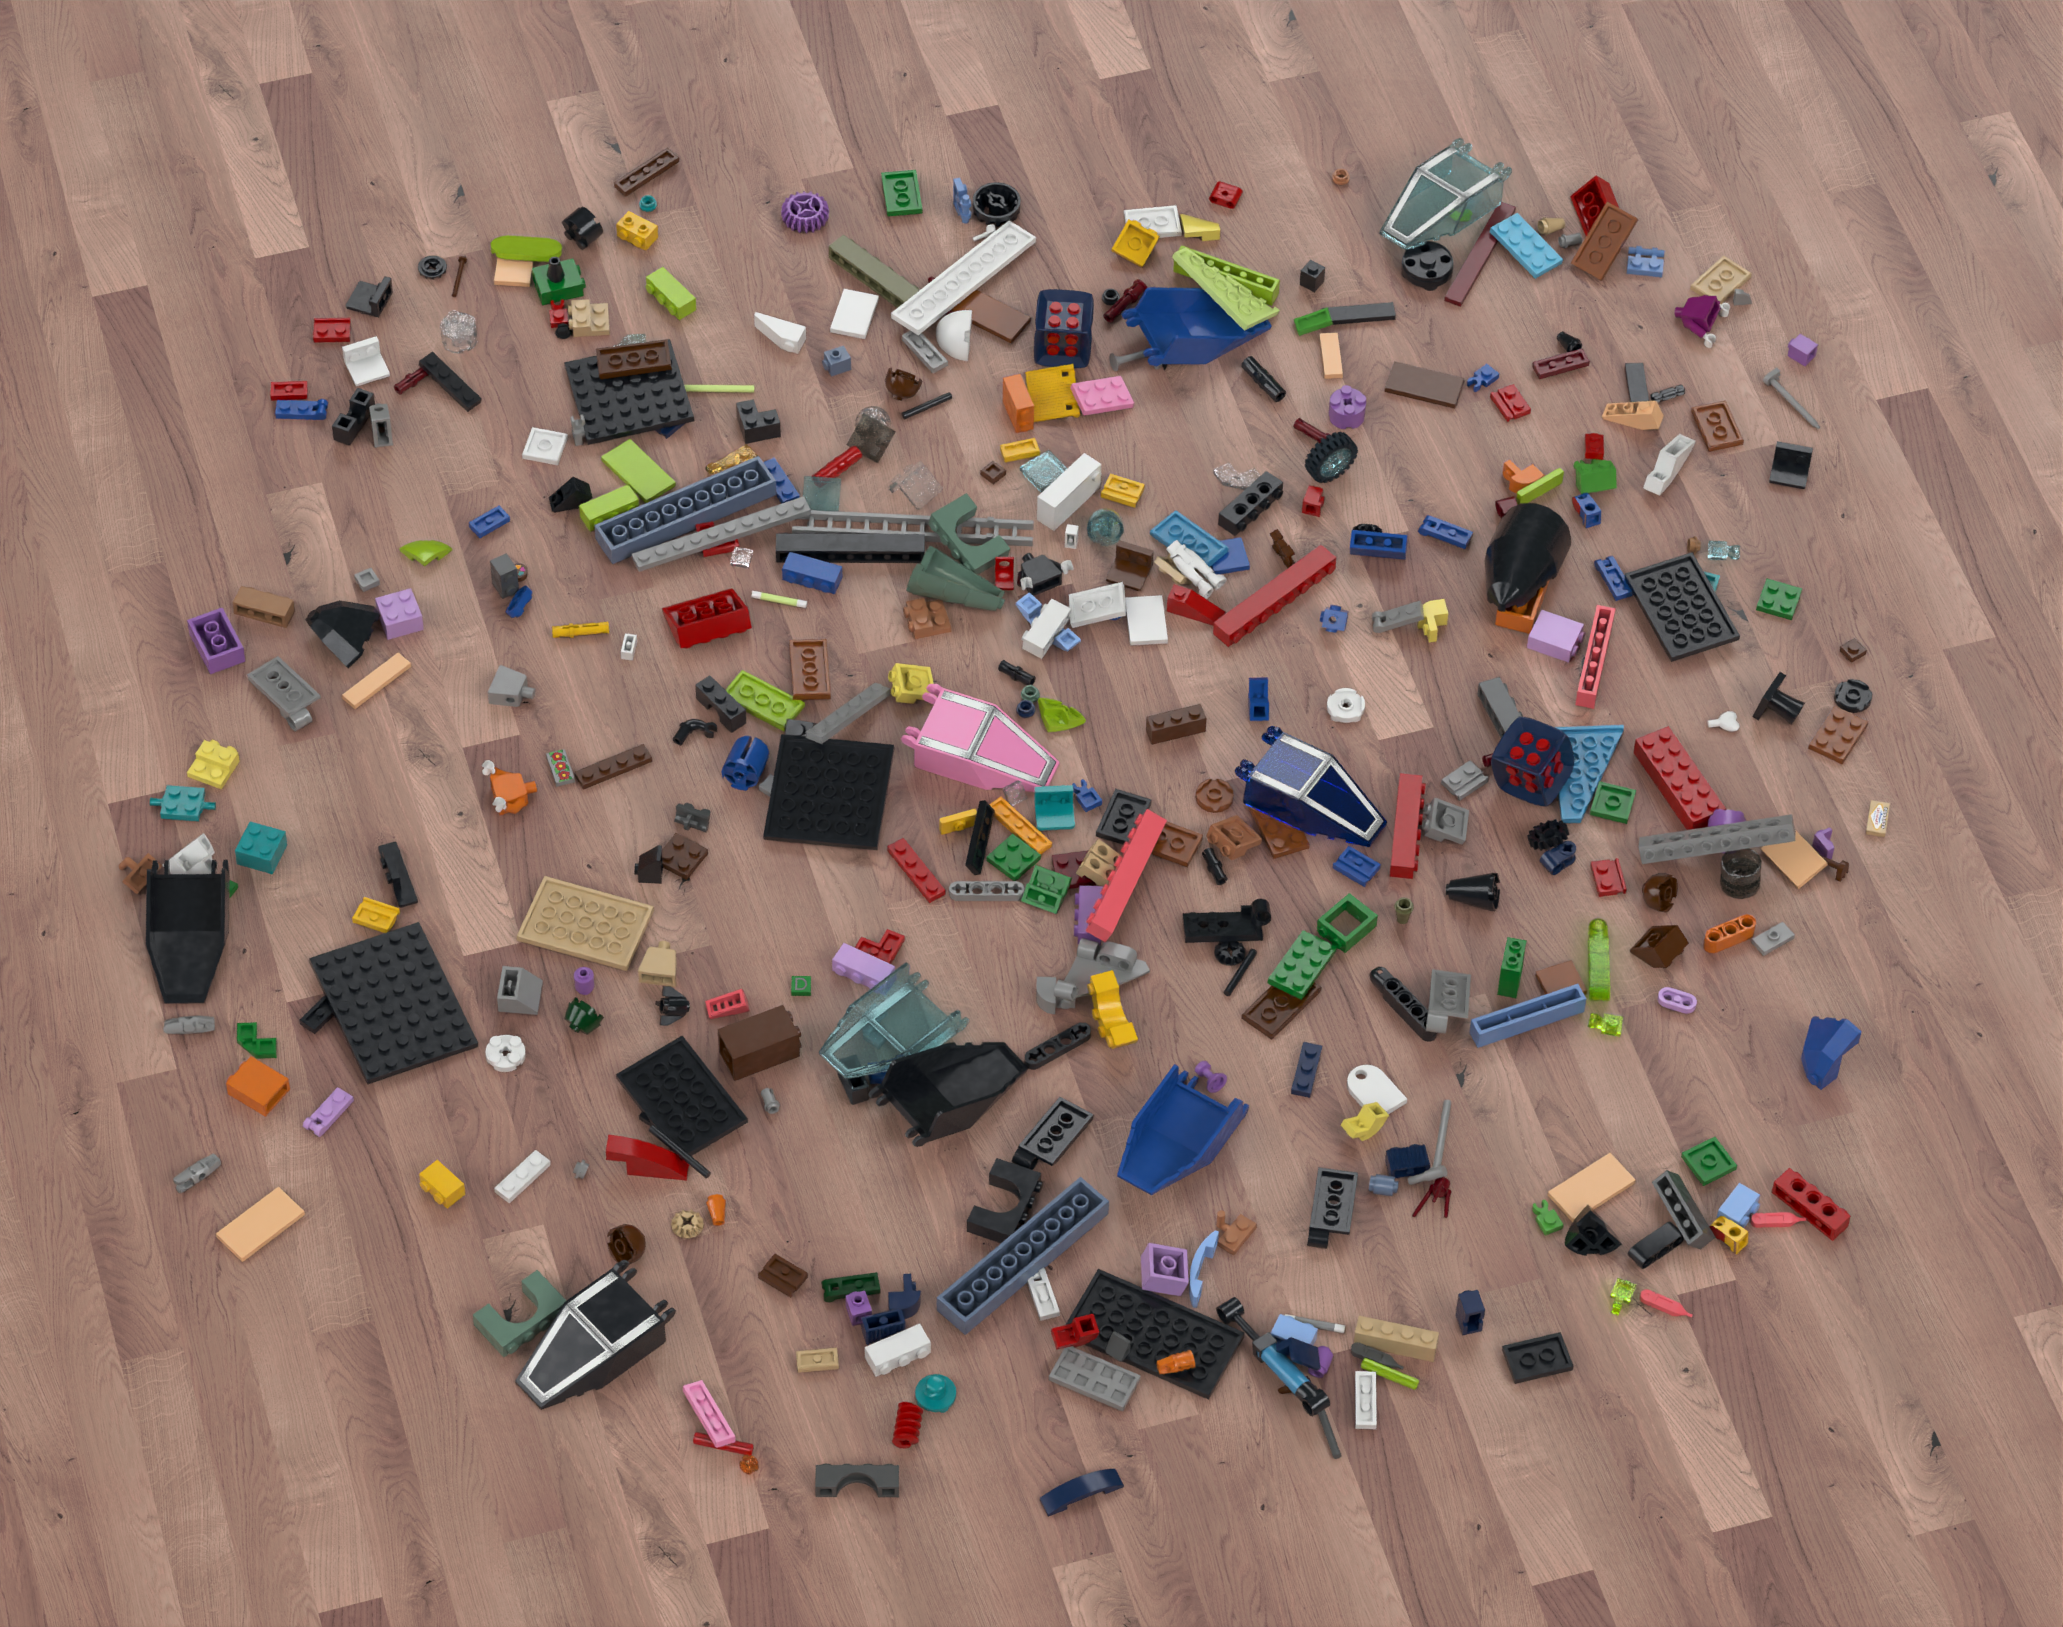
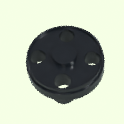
(1427, 265)

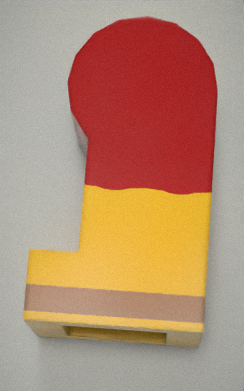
(1730, 1233)

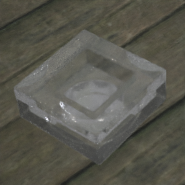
(741, 557)
(1015, 793)

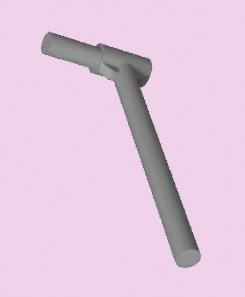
(1437, 1170)

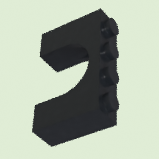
(1023, 1184)

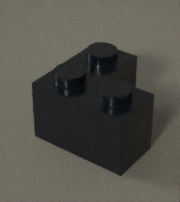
(757, 425)

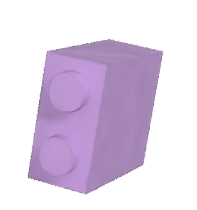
(1556, 636)

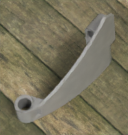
(1096, 959)

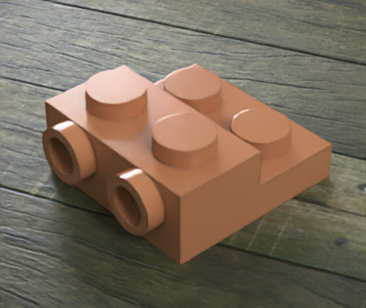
(926, 618)
(1233, 837)

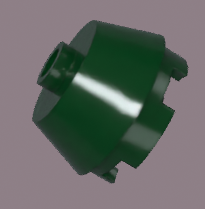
(582, 1017)

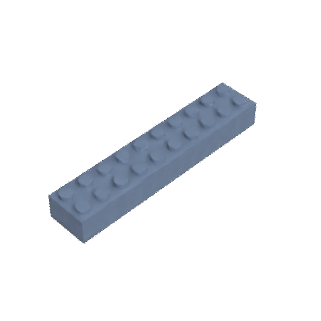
(683, 509)
(1022, 1255)

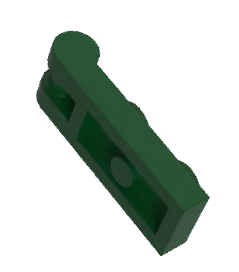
(849, 1284)

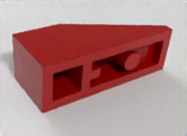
(1192, 605)

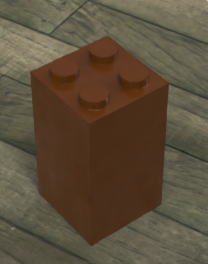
(759, 1042)

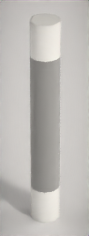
(1320, 1324)

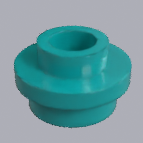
(647, 203)

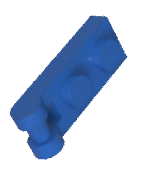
(301, 409)
(1445, 531)
(1613, 577)

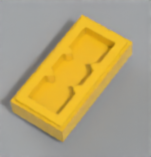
(1019, 450)
(957, 821)

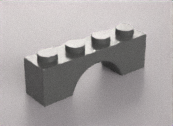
(881, 1478)

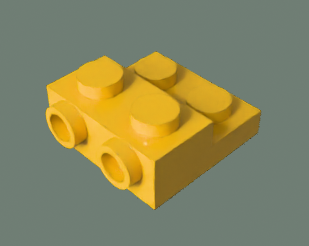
(1135, 242)

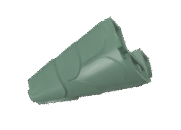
(952, 582)

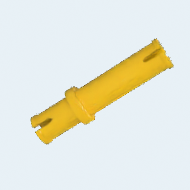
(580, 629)

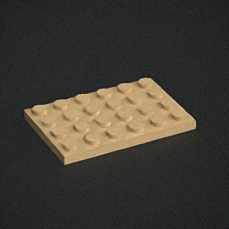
(585, 923)

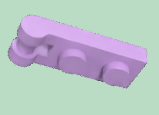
(328, 1112)

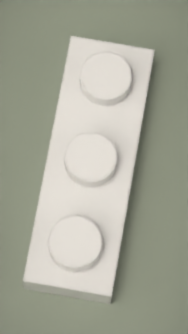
(522, 1176)
(1365, 1400)

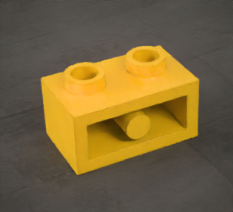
(637, 230)
(441, 1184)

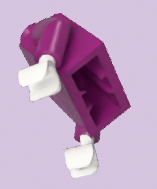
(1700, 314)

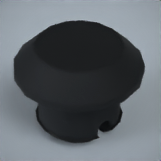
(563, 331)

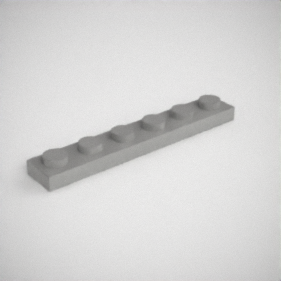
(848, 713)

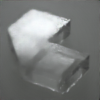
(1229, 477)

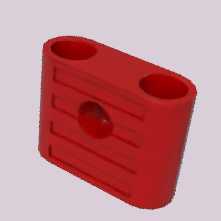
(1225, 195)

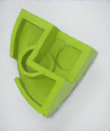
(425, 551)
(1058, 716)

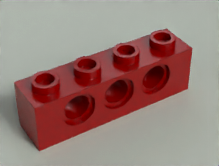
(1832, 1225)

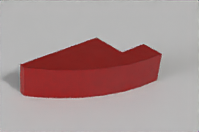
(646, 1158)

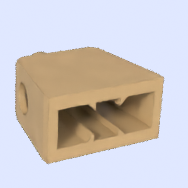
(659, 965)

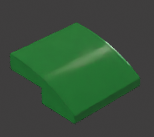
(1046, 889)

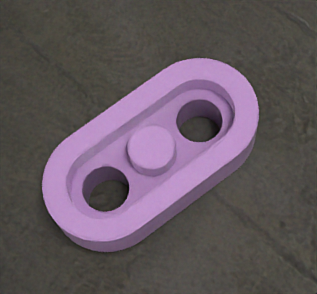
(1677, 1000)

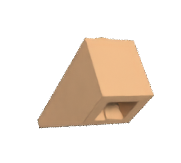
(1639, 415)

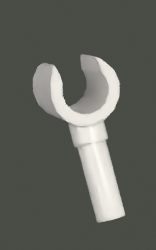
(990, 229)

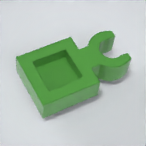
(1547, 1220)

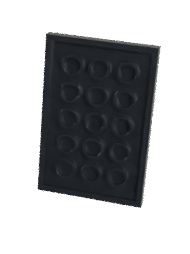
(1681, 607)
(682, 1096)

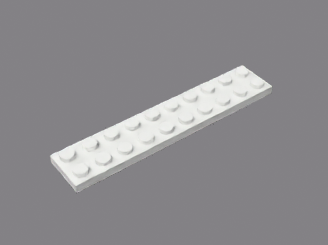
(963, 277)

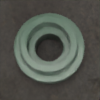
(1030, 690)

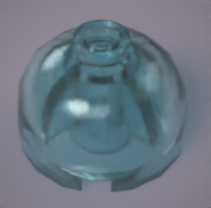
(1105, 527)

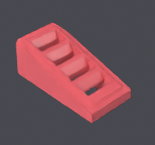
(736, 1008)

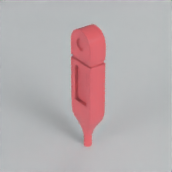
(1780, 1219)
(1663, 1303)

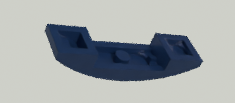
(1080, 1488)

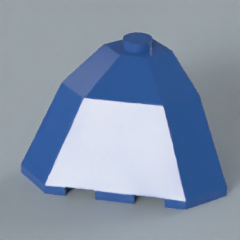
(1824, 1048)

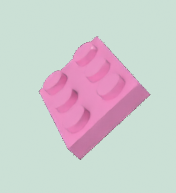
(1102, 395)

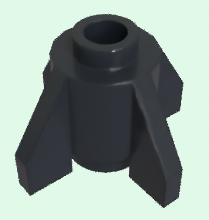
(673, 1006)

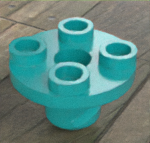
(935, 1393)

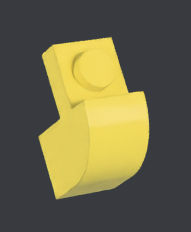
(1434, 615)
(1367, 1122)

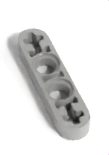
(986, 887)

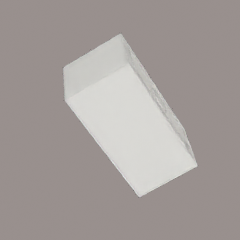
(1071, 536)
(628, 646)

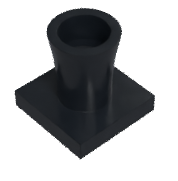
(1779, 702)

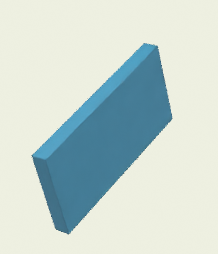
(1186, 532)

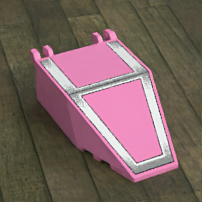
(977, 744)

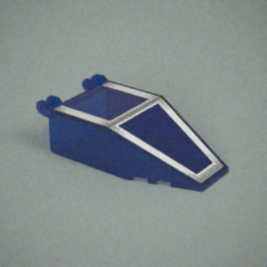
(1309, 791)

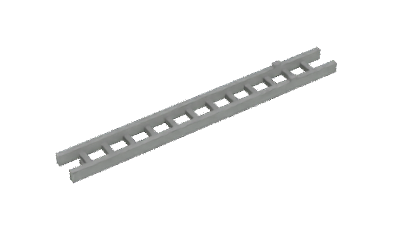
(921, 520)

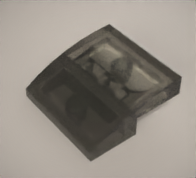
(871, 437)

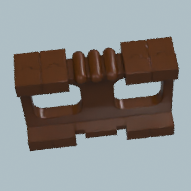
(1282, 549)

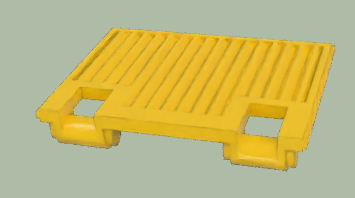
(1052, 392)

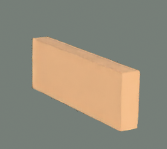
(1331, 355)

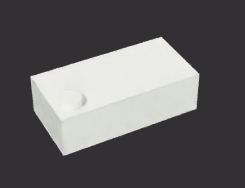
(1069, 492)

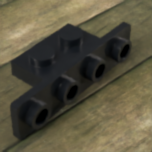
(397, 874)

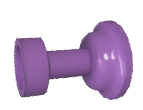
(1215, 1081)

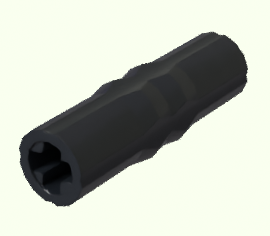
(1263, 379)

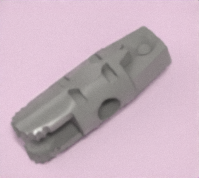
(189, 1025)
(196, 1172)

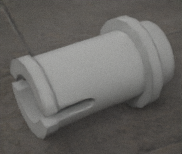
(1568, 240)
(771, 1104)

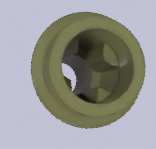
(1403, 910)

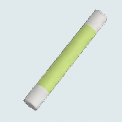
(779, 599)

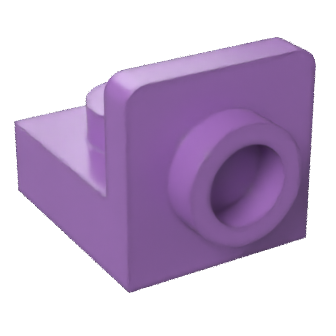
(1823, 844)

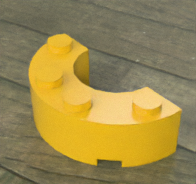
(1109, 1011)

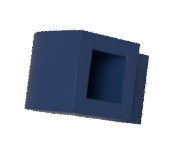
(907, 1300)

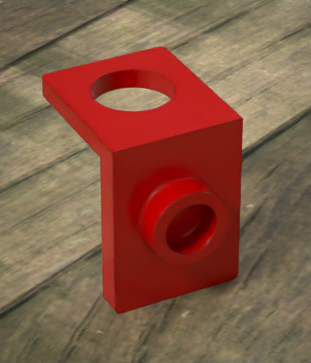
(1004, 574)

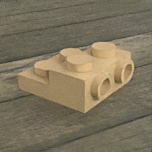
(588, 318)

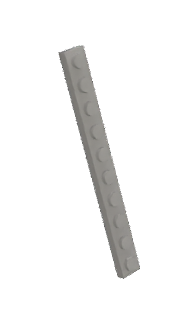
(721, 534)

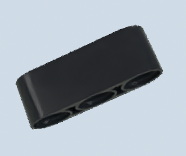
(1656, 1245)

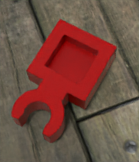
(558, 314)

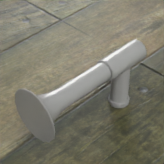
(1116, 361)

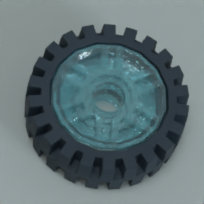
(1331, 457)

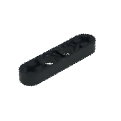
(1055, 1043)

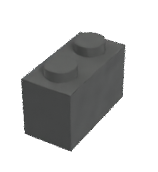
(504, 576)

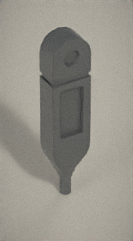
(1362, 1351)

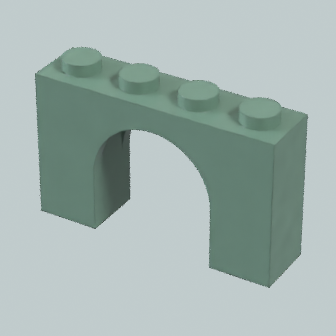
(973, 557)
(509, 1336)

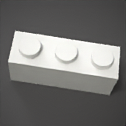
(1046, 628)
(897, 1350)

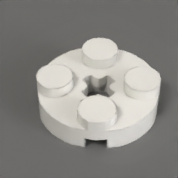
(1342, 714)
(505, 1043)

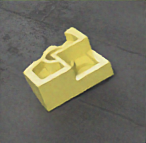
(1198, 227)

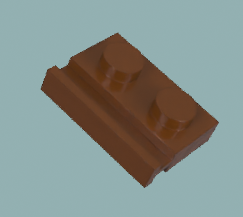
(782, 1275)

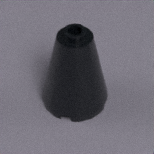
(1476, 891)

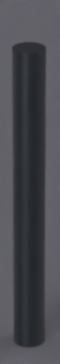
(679, 1151)

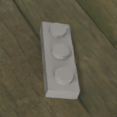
(925, 351)

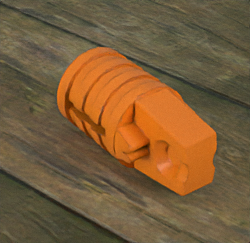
(1176, 1362)

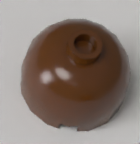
(902, 384)
(1659, 891)
(626, 1243)

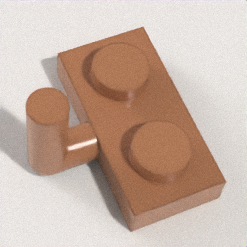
(138, 876)
(1236, 1233)

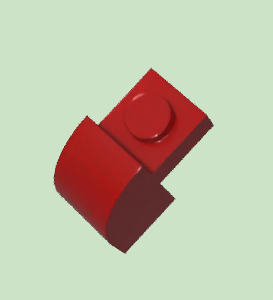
(1078, 1333)

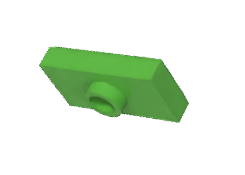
(1313, 321)

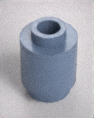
(1383, 1185)

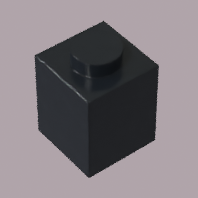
(1312, 276)

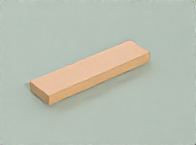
(376, 680)

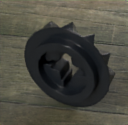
(432, 261)
(1367, 527)
(1223, 955)

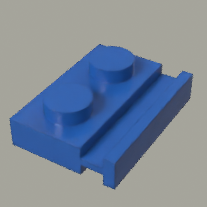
(1356, 866)

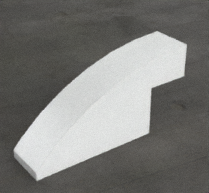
(1669, 464)

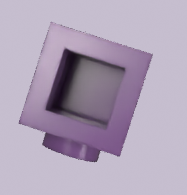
(1802, 349)
(857, 1306)

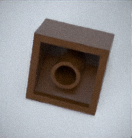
(1660, 945)

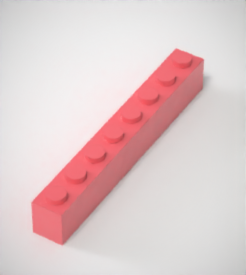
(1125, 876)

